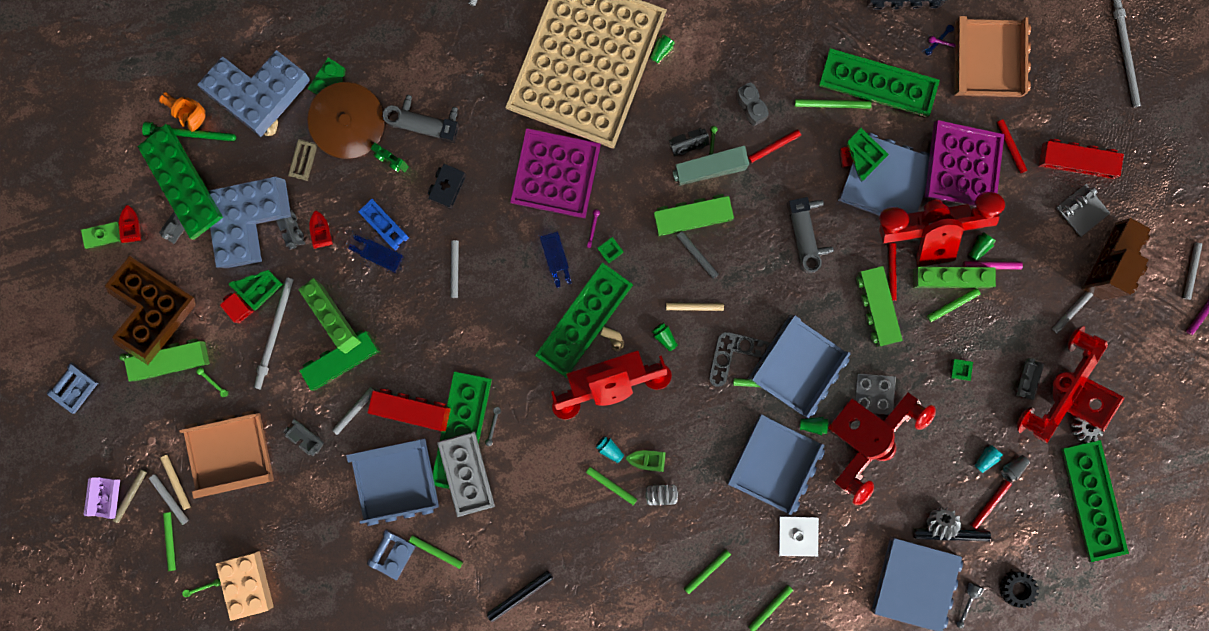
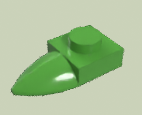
(647, 460)

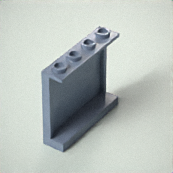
(893, 183)
(799, 366)
(776, 464)
(394, 482)
(917, 584)

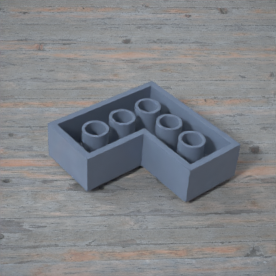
(256, 99)
(242, 208)

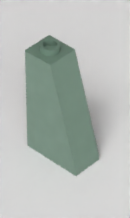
(711, 166)

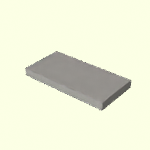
(466, 474)

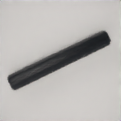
(963, 535)
(519, 596)

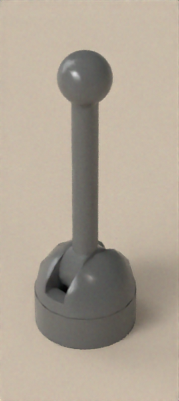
(974, 592)

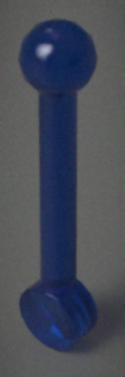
(949, 28)

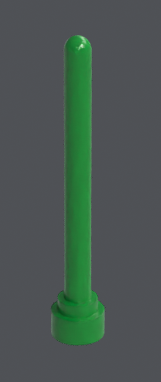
(150, 128)

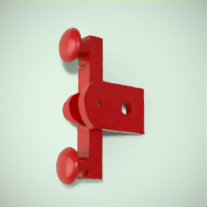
(942, 237)
(609, 383)
(1075, 392)
(873, 439)

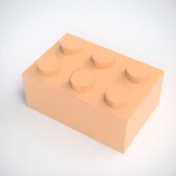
(244, 585)

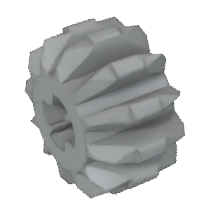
(1085, 433)
(661, 495)
(943, 523)

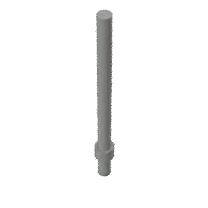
(1119, 14)
(262, 369)

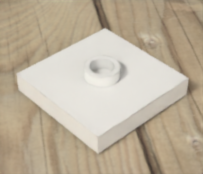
(798, 536)

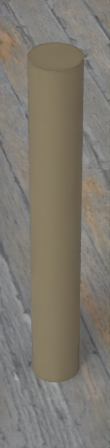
(129, 495)

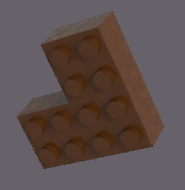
(1119, 261)
(156, 305)

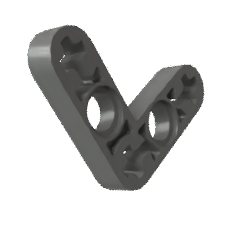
(734, 347)

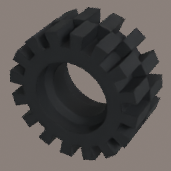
(1007, 589)

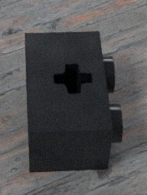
(449, 195)

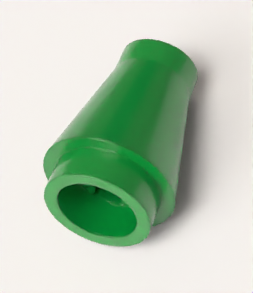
(662, 48)
(982, 246)
(664, 335)
(815, 425)

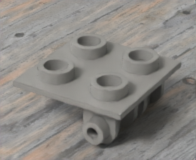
(1083, 209)
(876, 393)

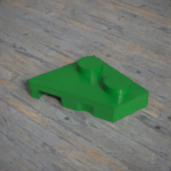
(328, 74)
(865, 153)
(395, 163)
(257, 288)

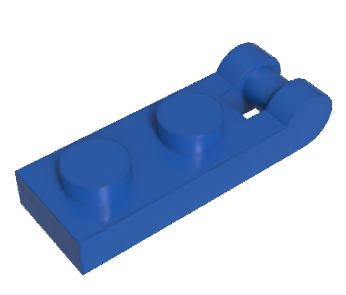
(383, 224)

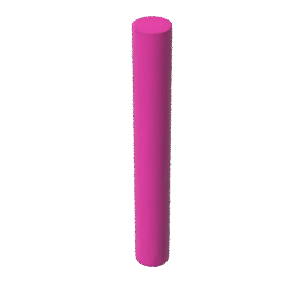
(999, 265)

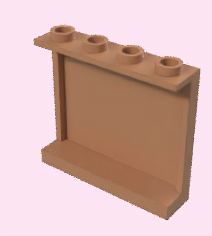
(992, 57)
(227, 454)

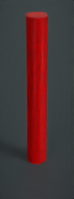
(775, 145)
(1012, 146)
(892, 271)
(991, 504)

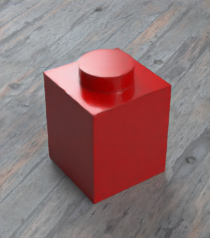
(236, 307)

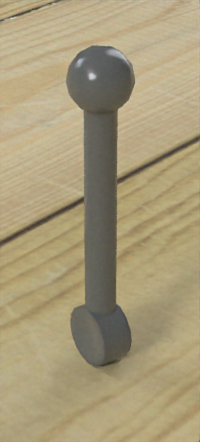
(496, 410)

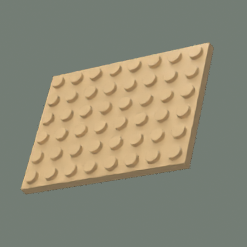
(586, 65)

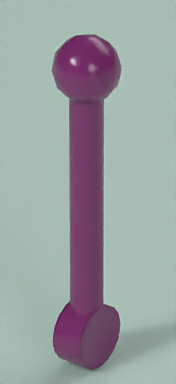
(932, 39)
(596, 213)

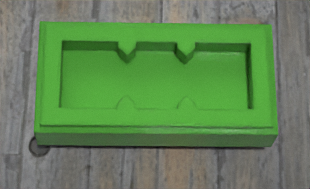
(101, 235)

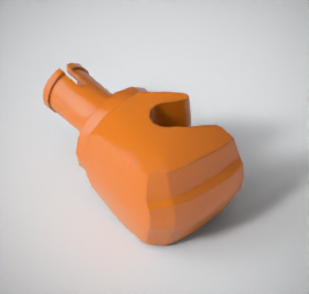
(185, 109)

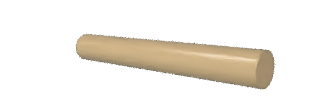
(695, 306)
(175, 482)

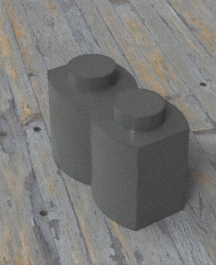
(755, 108)

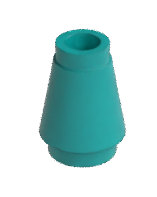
(609, 449)
(988, 458)

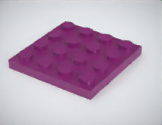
(963, 163)
(555, 173)

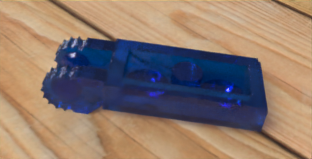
(378, 254)
(555, 256)

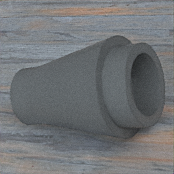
(1014, 469)

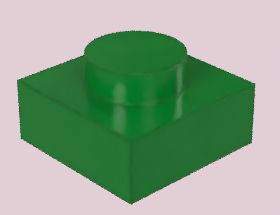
(610, 250)
(961, 369)

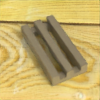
(309, 162)

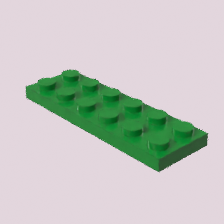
(879, 82)
(180, 181)
(584, 320)
(468, 406)
(1094, 501)

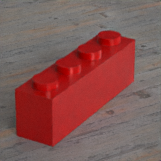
(1080, 159)
(408, 410)

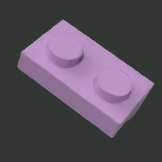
(101, 497)

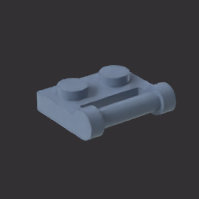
(76, 392)
(397, 557)

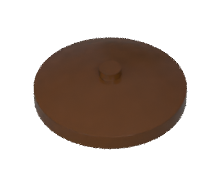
(346, 120)

